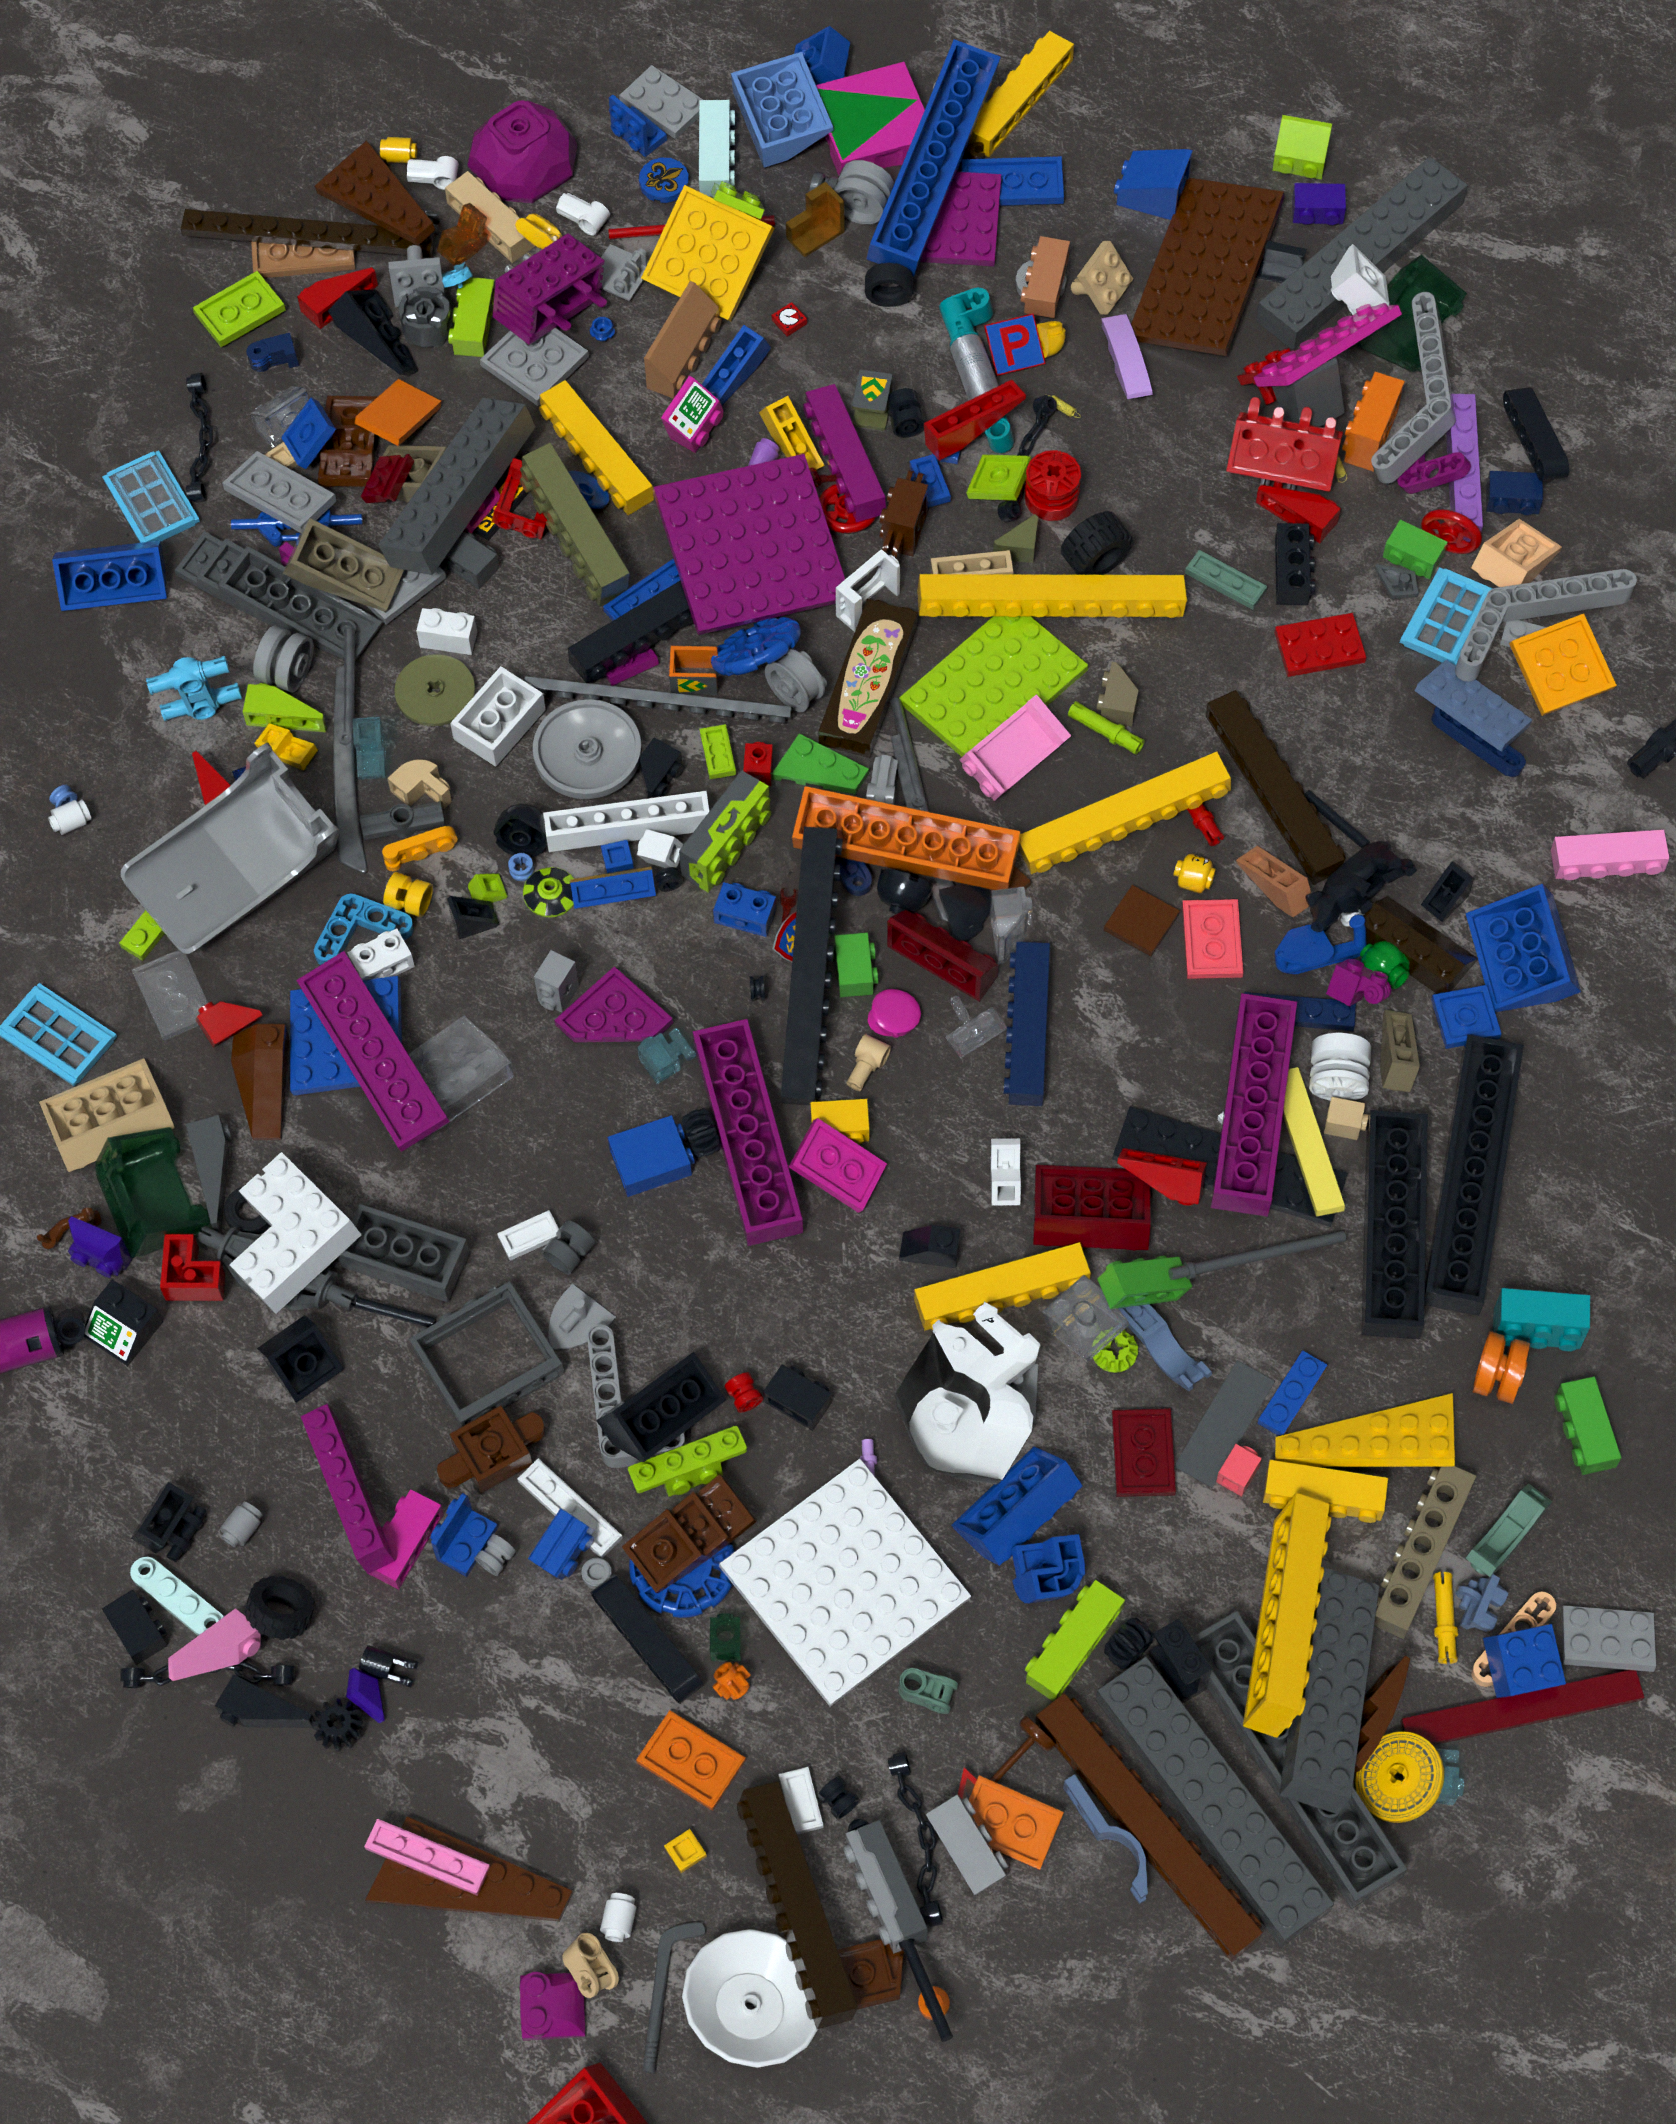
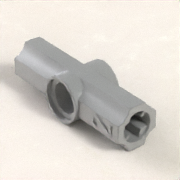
(883, 780)

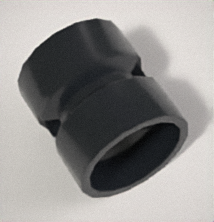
(905, 413)

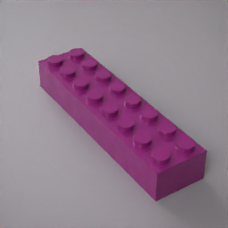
(1254, 1105)
(747, 1132)

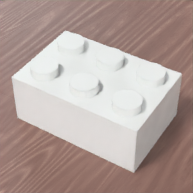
(498, 716)

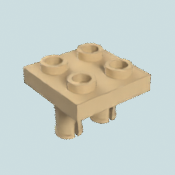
(1103, 278)

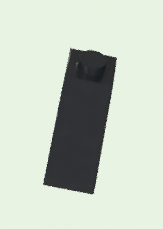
(257, 1708)

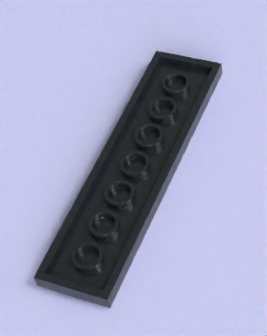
(1173, 1138)

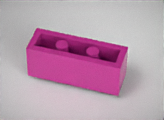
(408, 1535)

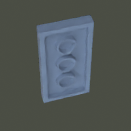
(1474, 706)

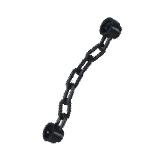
(197, 385)
(1043, 408)
(280, 1674)
(931, 1911)

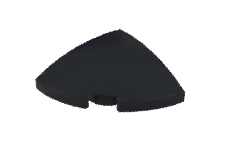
(965, 907)

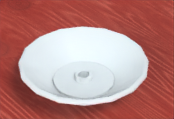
(743, 1970)

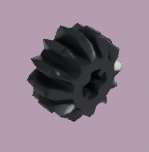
(701, 1132)
(1129, 1643)
(329, 1733)

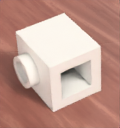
(659, 849)

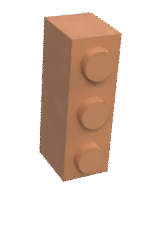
(1045, 276)

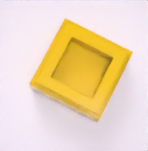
(685, 1851)

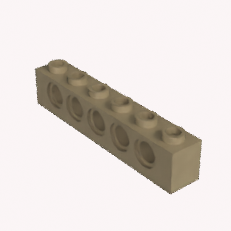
(1456, 1484)

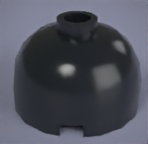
(521, 830)
(902, 891)

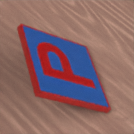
(1014, 344)

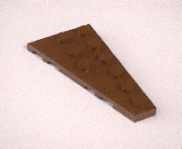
(504, 1891)

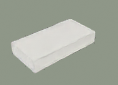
(528, 1235)
(801, 1800)

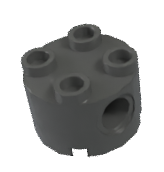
(425, 317)

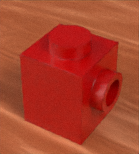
(759, 761)

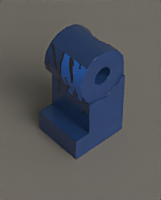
(272, 352)

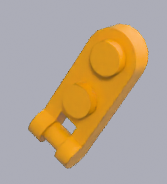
(419, 847)

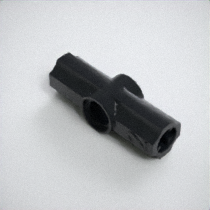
(1658, 749)

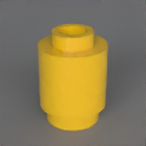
(398, 149)

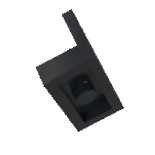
(1280, 261)

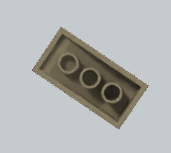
(342, 567)

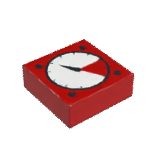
(789, 319)

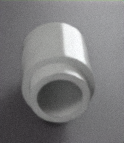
(240, 1524)

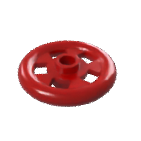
(830, 496)
(1453, 530)

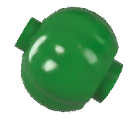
(1387, 959)

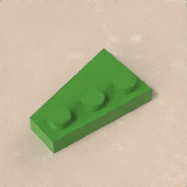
(818, 765)

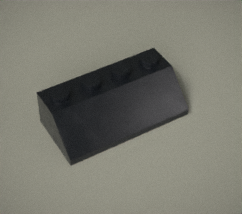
(662, 1409)

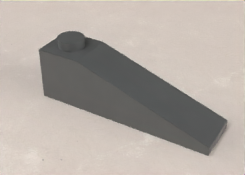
(211, 1157)

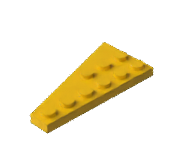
(1396, 1437)

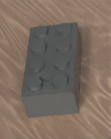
(405, 1253)

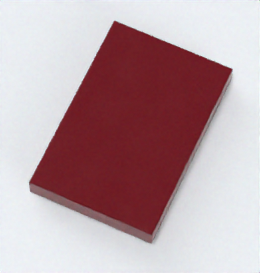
(1143, 1452)

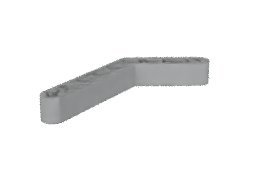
(1438, 413)
(1539, 600)

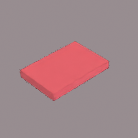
(1212, 939)

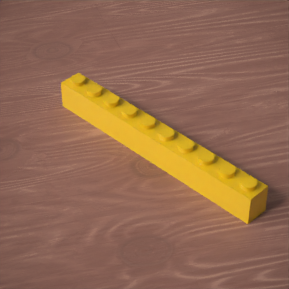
(1051, 595)

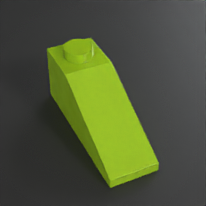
(271, 705)

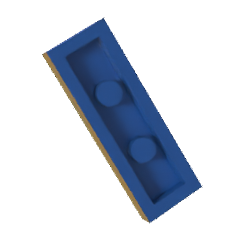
(612, 887)
(1292, 1394)

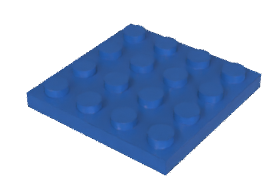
(314, 1057)

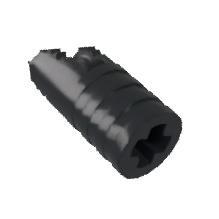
(382, 1664)

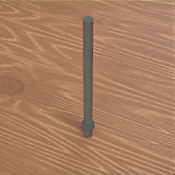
(1191, 1269)

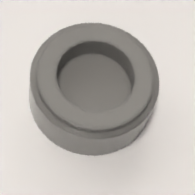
(595, 1572)

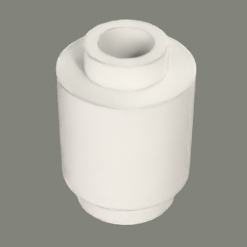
(69, 816)
(618, 1917)

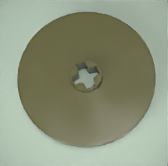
(434, 672)

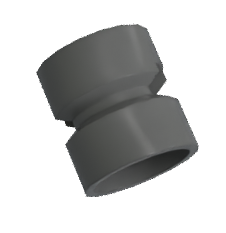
(570, 1244)

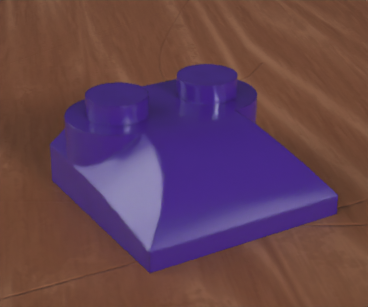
(97, 1248)

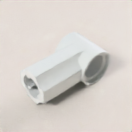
(437, 172)
(588, 216)

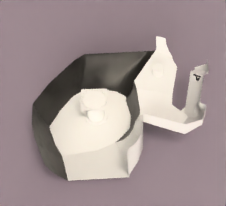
(961, 1399)

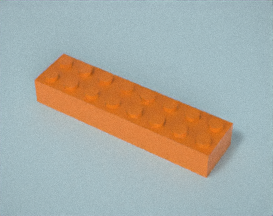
(912, 839)

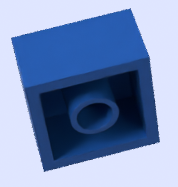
(1524, 1661)

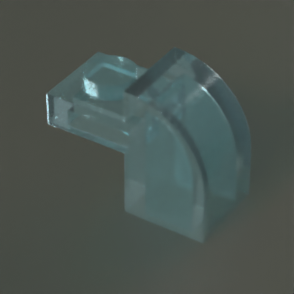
(369, 747)

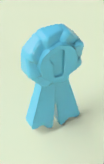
(456, 276)

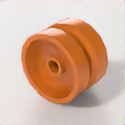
(1504, 1368)

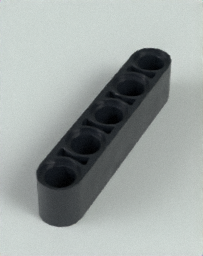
(1536, 434)
(647, 1639)

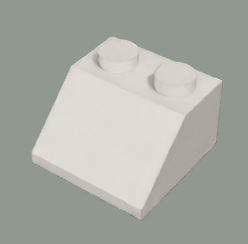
(1358, 281)

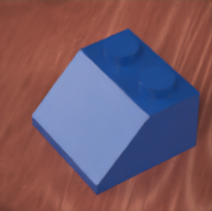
(825, 55)

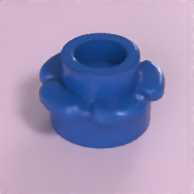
(599, 324)

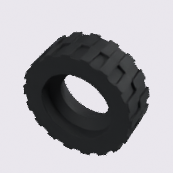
(274, 1623)

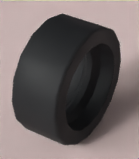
(888, 273)

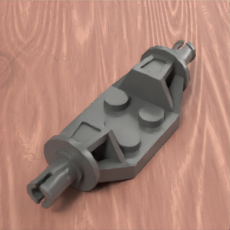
(237, 1242)

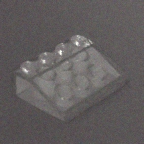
(461, 1067)

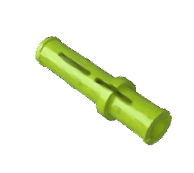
(1115, 733)

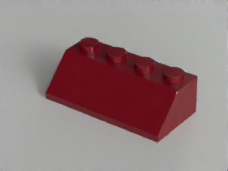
(941, 954)

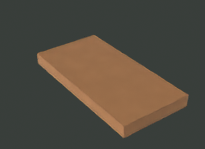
(289, 260)

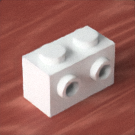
(447, 631)
(382, 956)

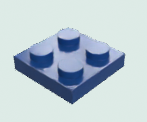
(308, 433)
(1465, 1014)

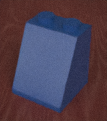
(1154, 181)

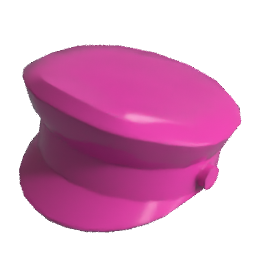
(894, 1013)

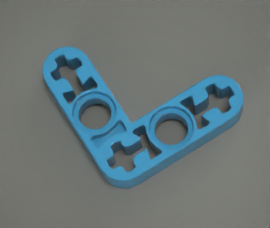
(359, 917)

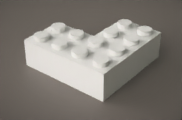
(303, 1233)

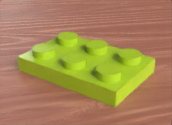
(746, 202)
(239, 309)

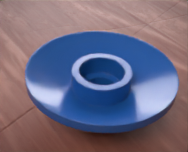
(590, 489)

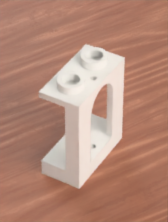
(850, 602)

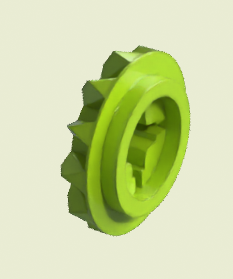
(1126, 1357)

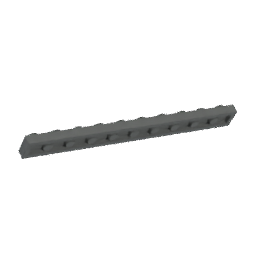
(670, 701)

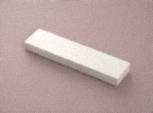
(556, 1494)

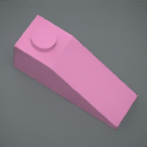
(218, 1647)

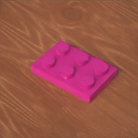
(837, 1165)

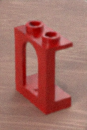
(508, 520)

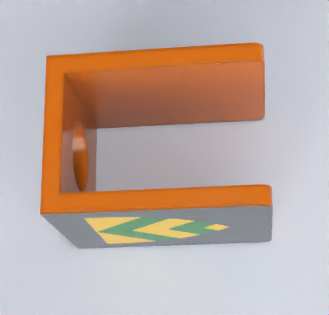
(692, 682)

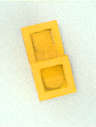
(288, 748)

